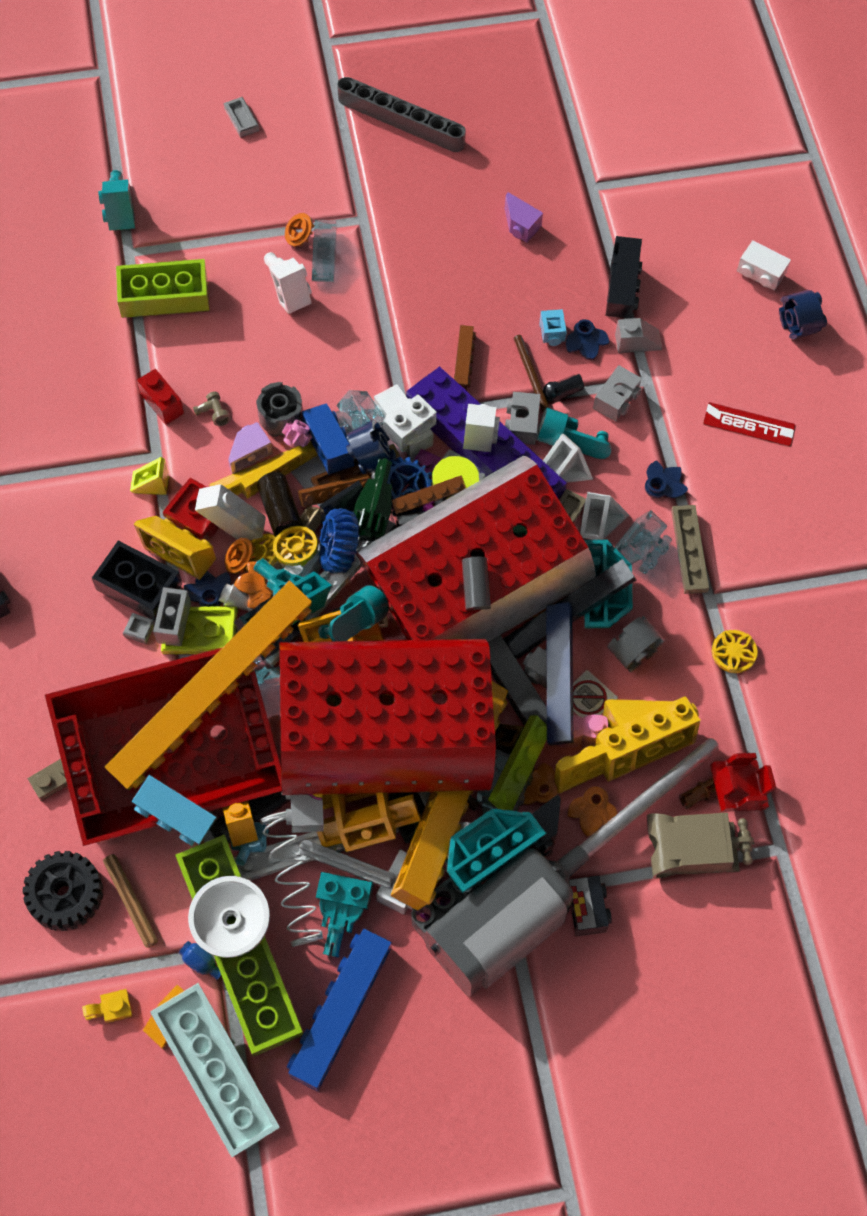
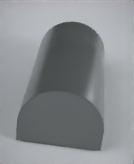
(476, 583)

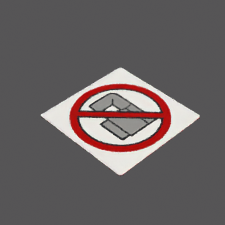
(590, 695)

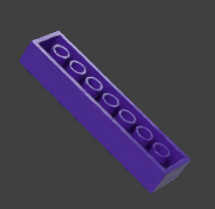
(451, 404)

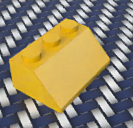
(175, 545)

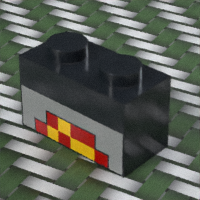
(588, 906)

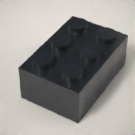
(135, 579)

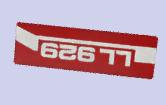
(749, 424)

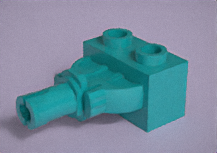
(117, 202)
(311, 585)
(341, 901)

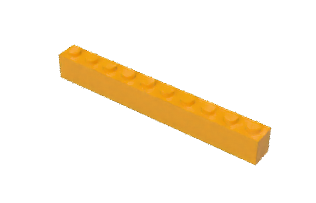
(208, 686)
(432, 837)

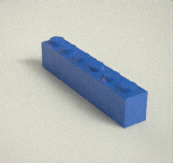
(340, 1009)

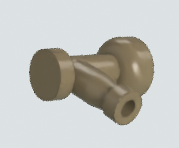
(220, 416)

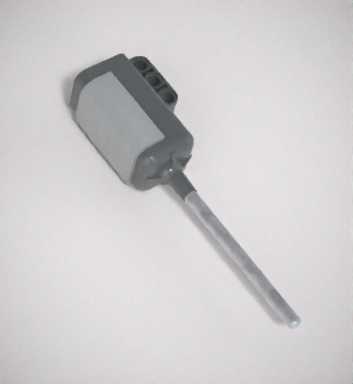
(524, 901)

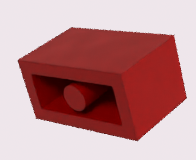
(160, 396)

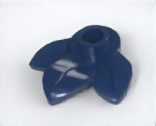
(586, 342)
(666, 480)
(208, 588)

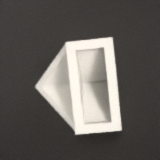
(568, 461)
(600, 516)

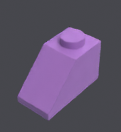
(522, 218)

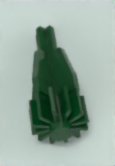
(374, 504)

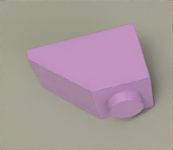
(249, 447)

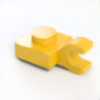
(113, 1007)

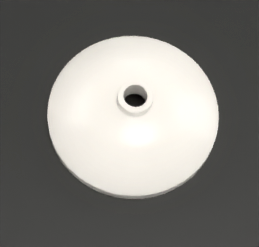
(219, 901)

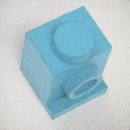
(554, 329)

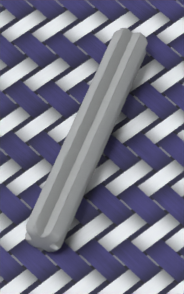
(347, 863)

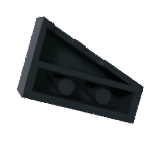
(623, 277)

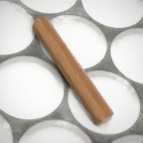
(130, 901)

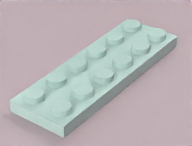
(215, 1069)

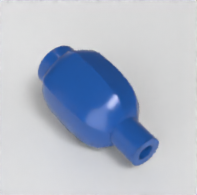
(199, 960)

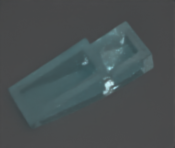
(324, 250)

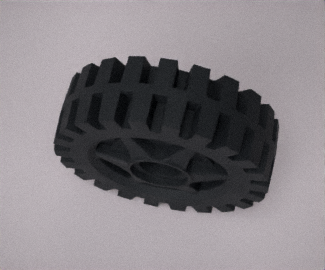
(51, 875)

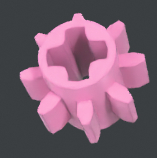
(296, 434)

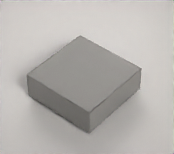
(139, 628)

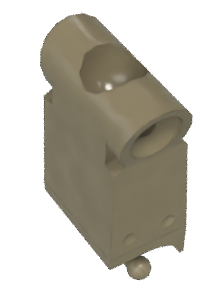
(697, 844)

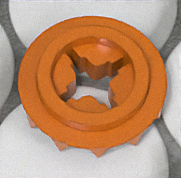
(298, 222)
(235, 552)

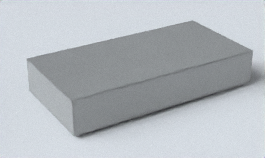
(241, 117)

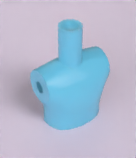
(255, 846)

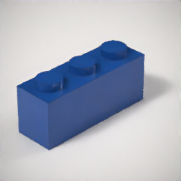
(328, 438)

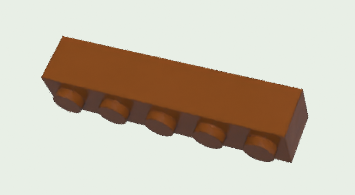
(464, 356)
(324, 492)
(429, 495)

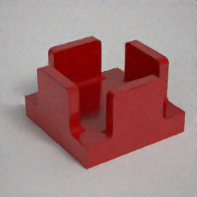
(183, 514)
(741, 783)

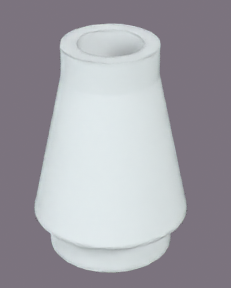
(233, 597)

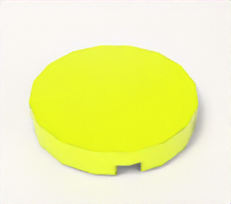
(454, 467)

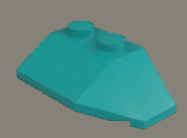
(620, 604)
(490, 844)

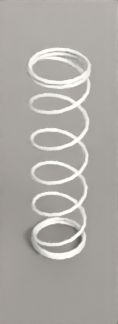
(271, 820)

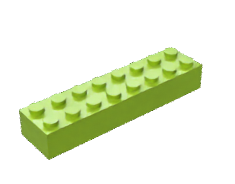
(249, 978)

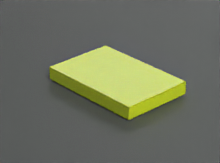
(206, 630)

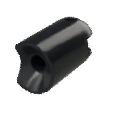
(563, 387)

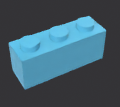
(173, 811)

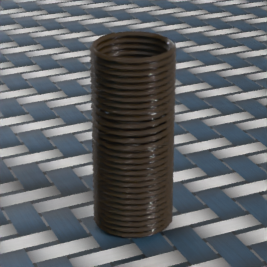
(278, 502)

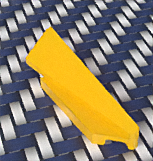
(247, 479)

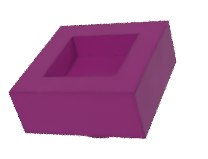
(428, 459)

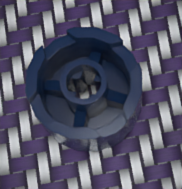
(802, 314)
(368, 445)

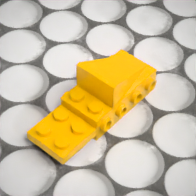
(634, 737)

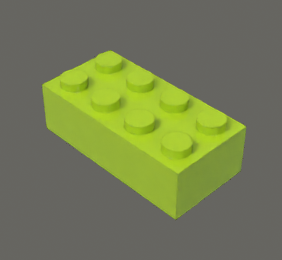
(162, 288)

